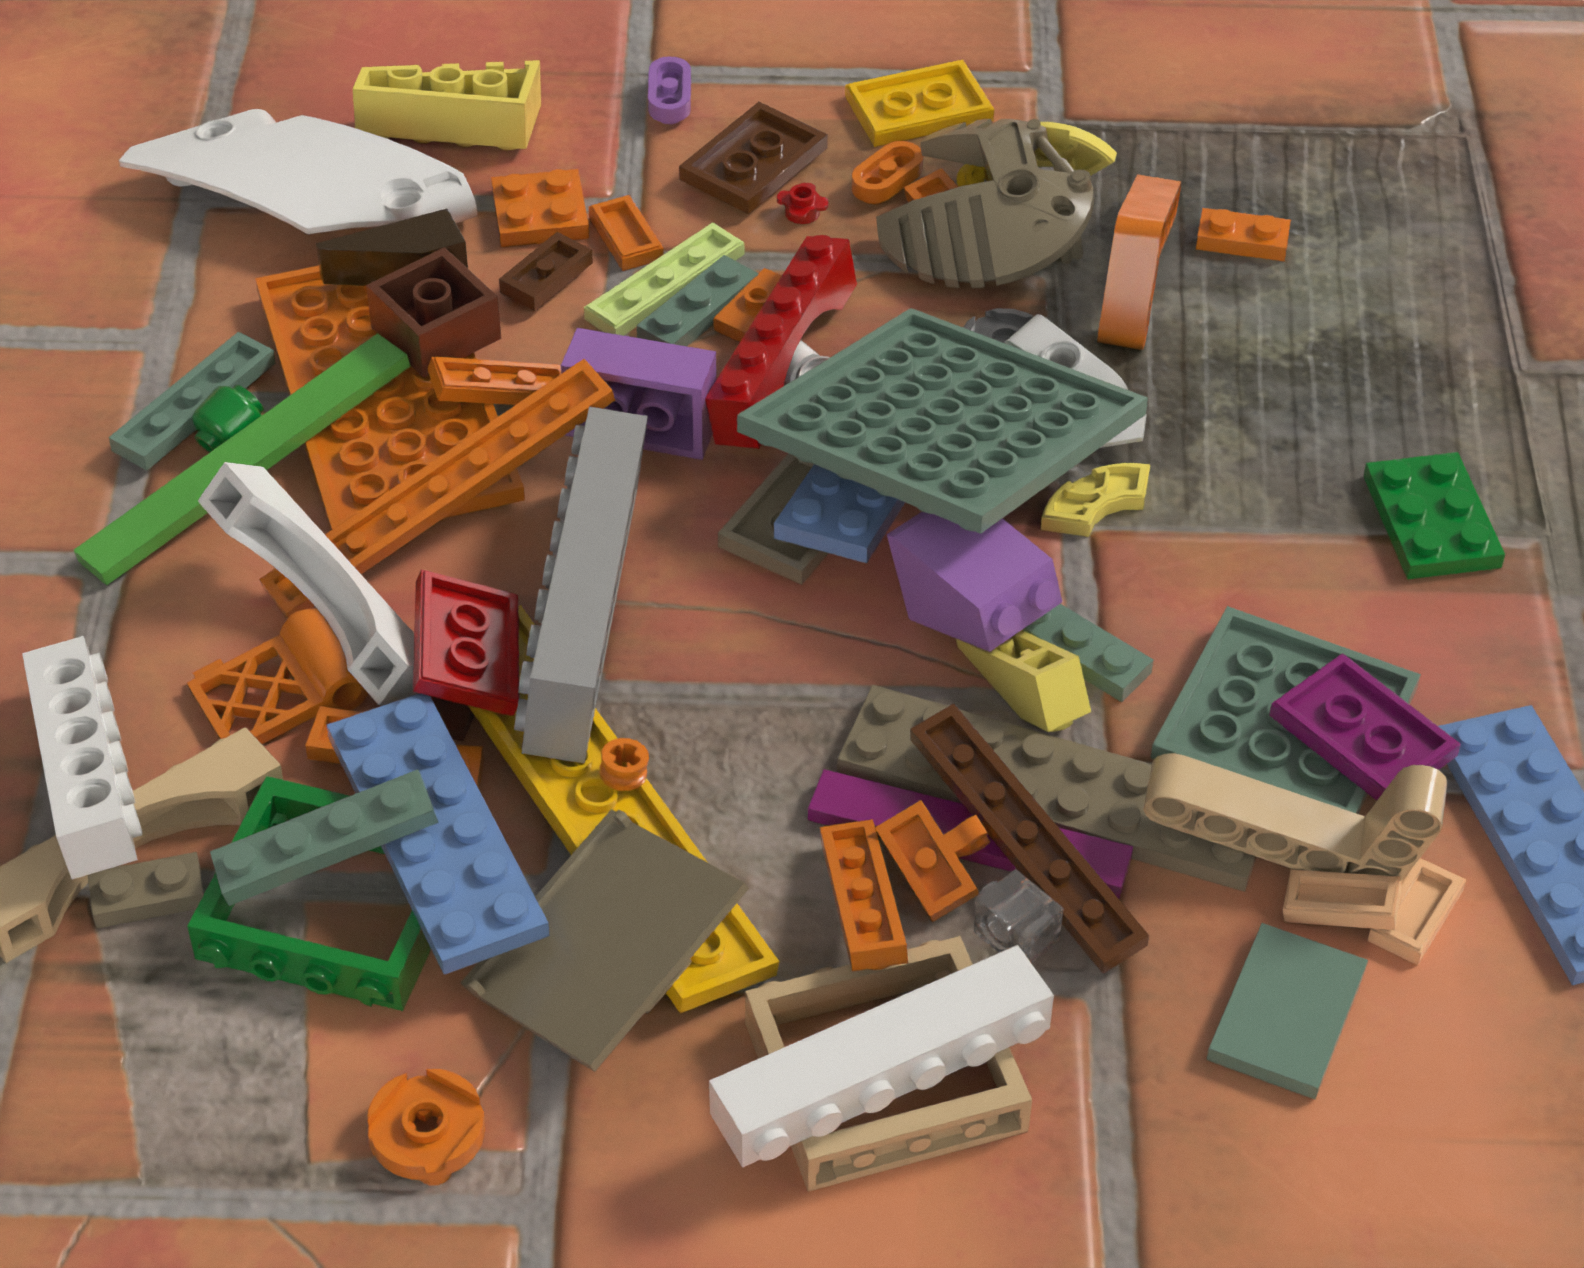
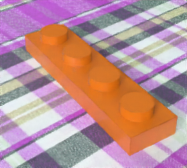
(863, 896)

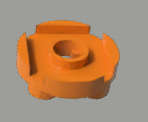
(430, 1154)

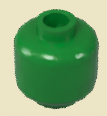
(224, 415)

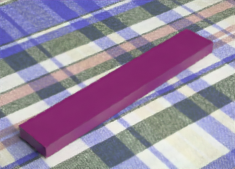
(853, 799)

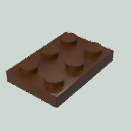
(753, 157)

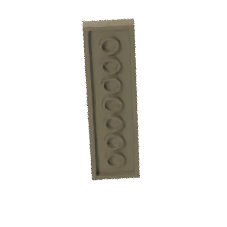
(1072, 782)

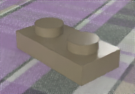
(145, 890)

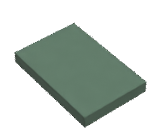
(1287, 1010)

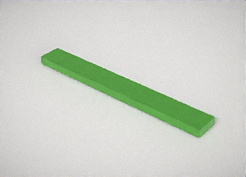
(259, 444)

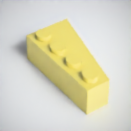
(450, 104)

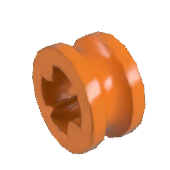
(621, 751)

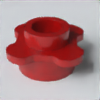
(802, 203)

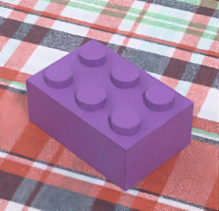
(653, 381)

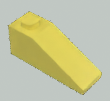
(1034, 679)

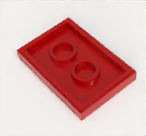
(466, 643)

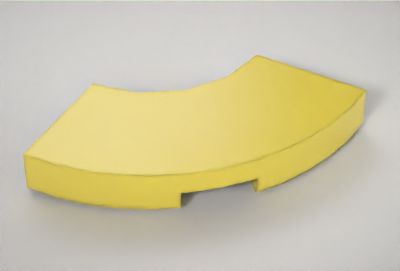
(1078, 147)
(1085, 502)

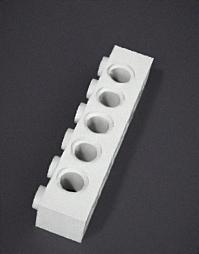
(82, 757)

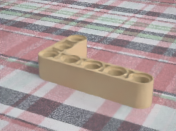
(1297, 828)

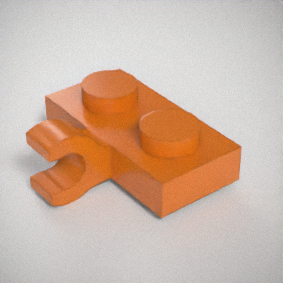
(931, 859)

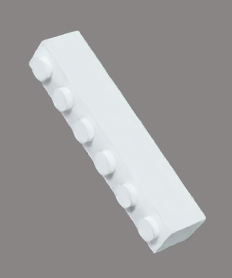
(880, 1056)

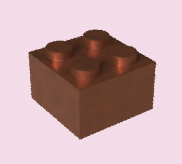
(434, 310)

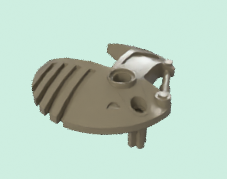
(995, 226)

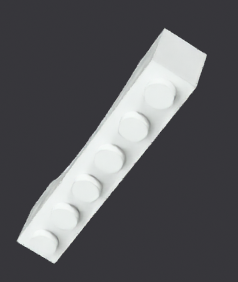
(271, 524)

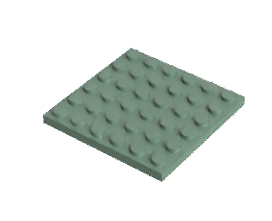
(943, 418)

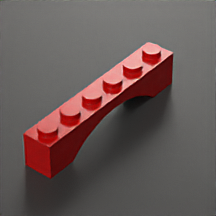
(814, 282)

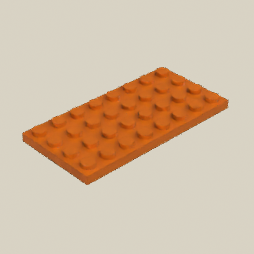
(387, 432)

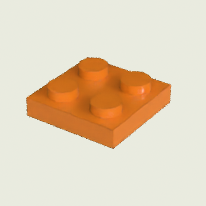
(538, 206)

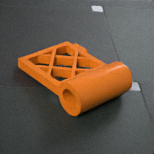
(307, 654)

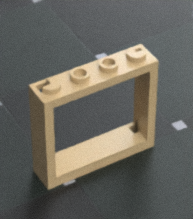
(905, 1136)

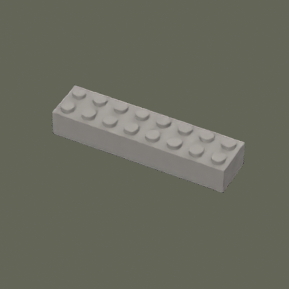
(581, 586)

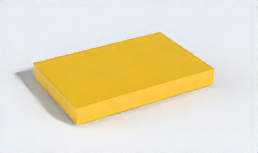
(918, 102)

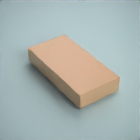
(1342, 899)
(1424, 905)

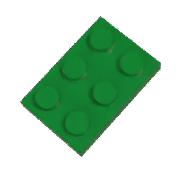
(1433, 515)

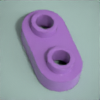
(669, 90)

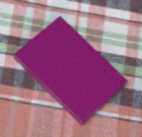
(1361, 726)

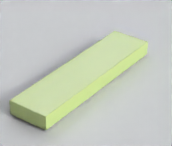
(653, 285)

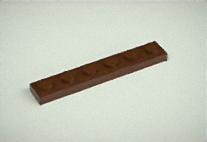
(1029, 837)

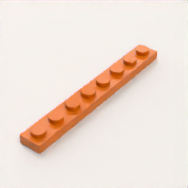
(457, 476)

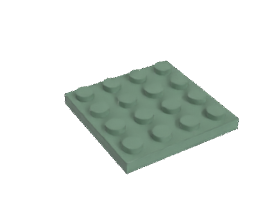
(1229, 698)

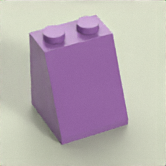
(972, 582)

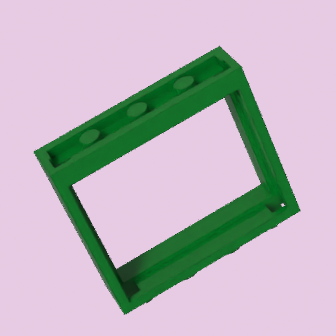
(292, 959)

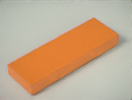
(488, 379)

